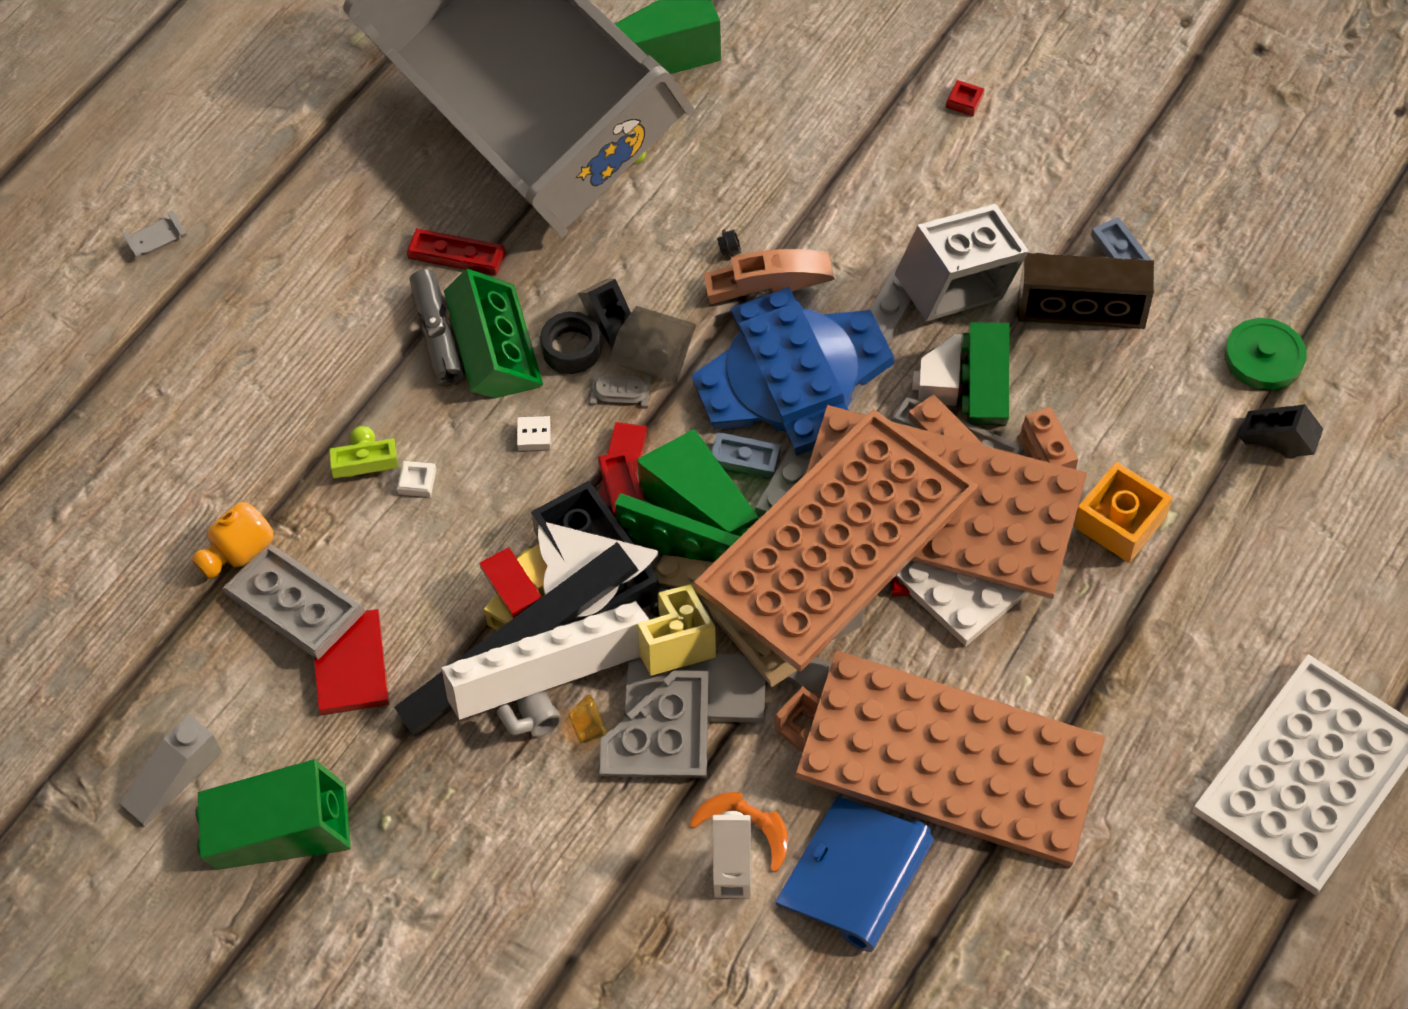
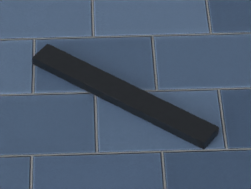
(550, 611)

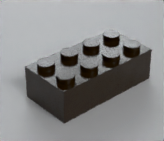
(1085, 290)

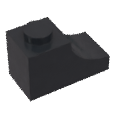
(606, 307)
(1285, 429)

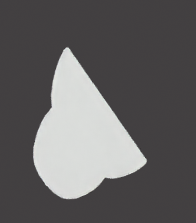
(578, 550)

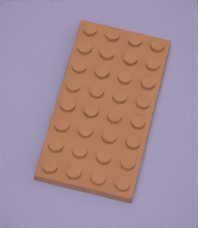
(1012, 526)
(835, 539)
(952, 758)

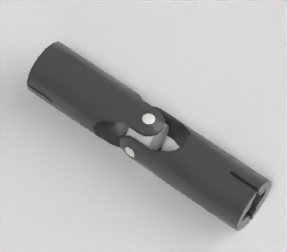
(432, 310)

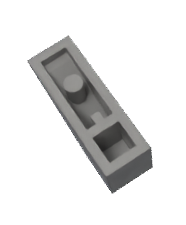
(170, 769)

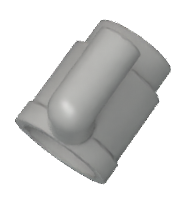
(538, 716)

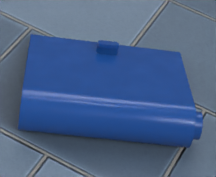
(856, 871)

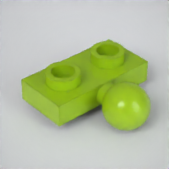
(363, 454)

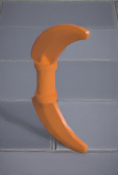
(770, 824)

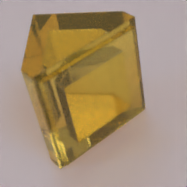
(587, 720)

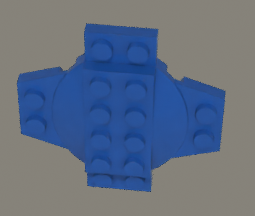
(790, 367)

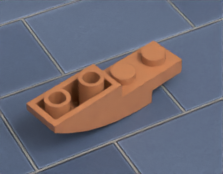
(768, 270)

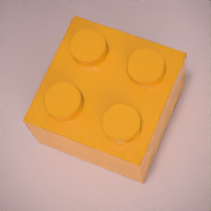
(1122, 512)

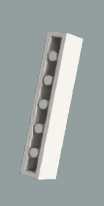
(543, 661)

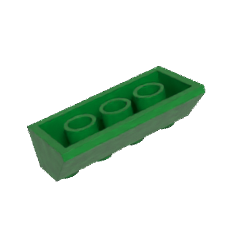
(492, 335)

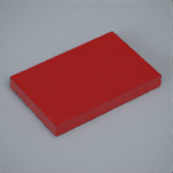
(354, 669)

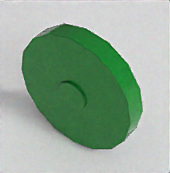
(1265, 353)

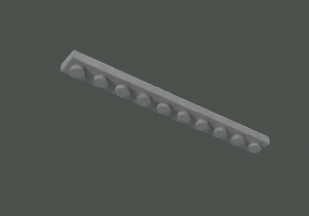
(889, 312)

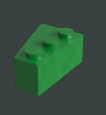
(986, 374)

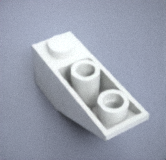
(732, 855)

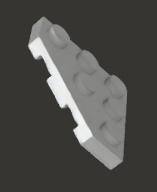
(662, 732)

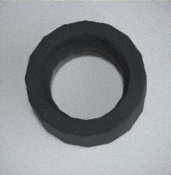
(565, 323)

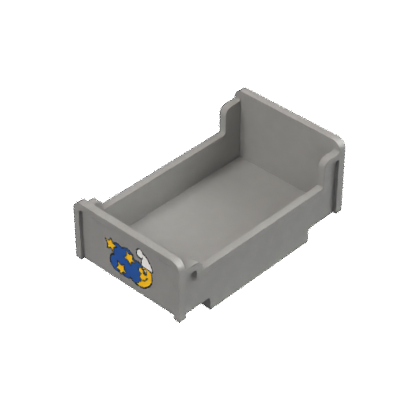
(533, 87)

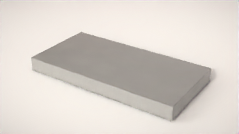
(293, 601)
(734, 687)

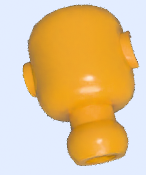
(233, 539)

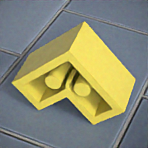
(680, 633)

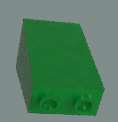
(676, 33)
(692, 483)
(273, 817)

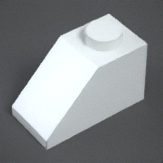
(940, 372)

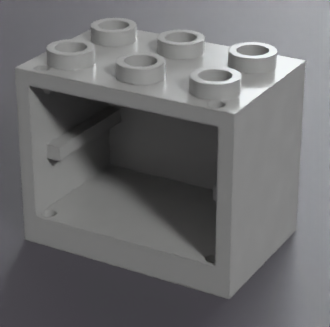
(960, 262)

